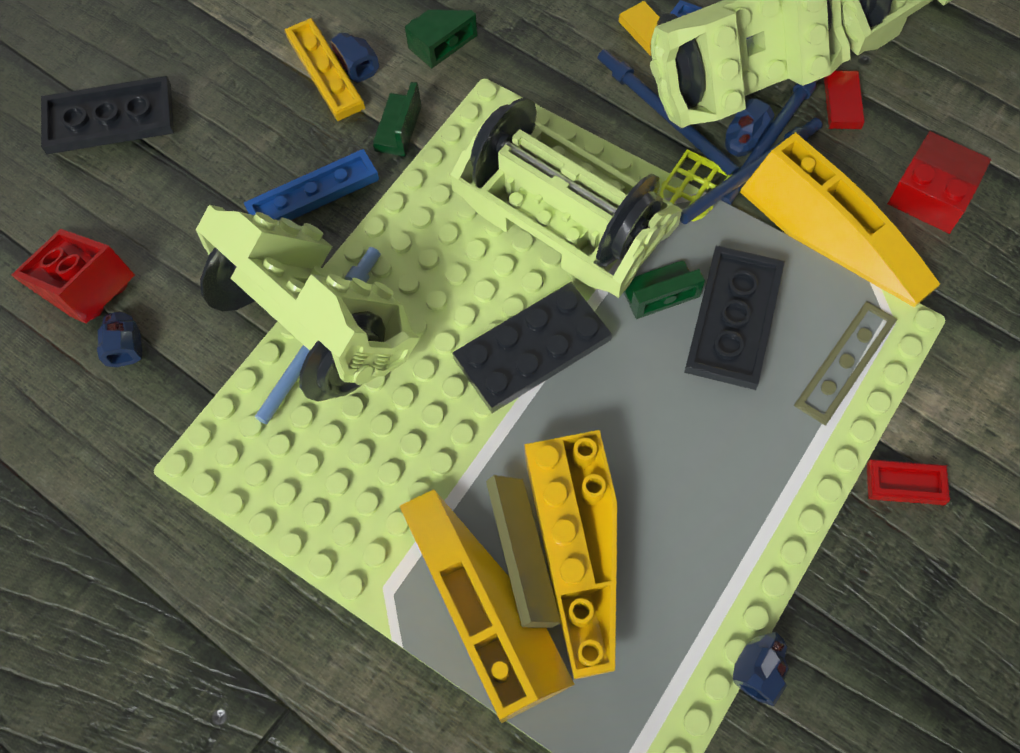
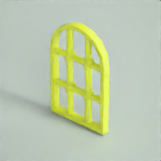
(678, 191)

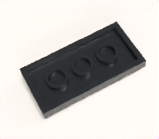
(106, 115)
(735, 317)
(531, 347)

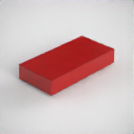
(844, 100)
(907, 482)

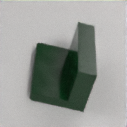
(398, 122)
(663, 289)

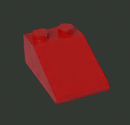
(939, 182)
(75, 274)

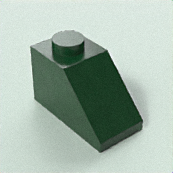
(440, 34)

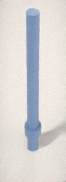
(293, 371)

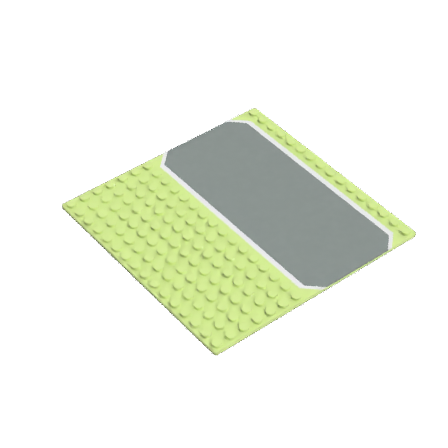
(710, 479)

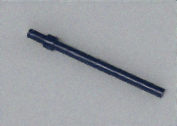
(625, 75)
(799, 94)
(742, 175)

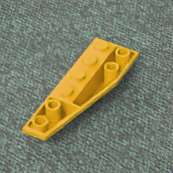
(836, 219)
(580, 543)
(513, 661)

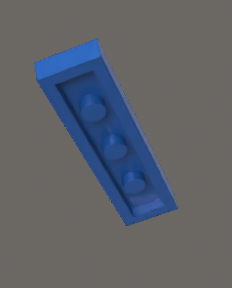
(316, 188)

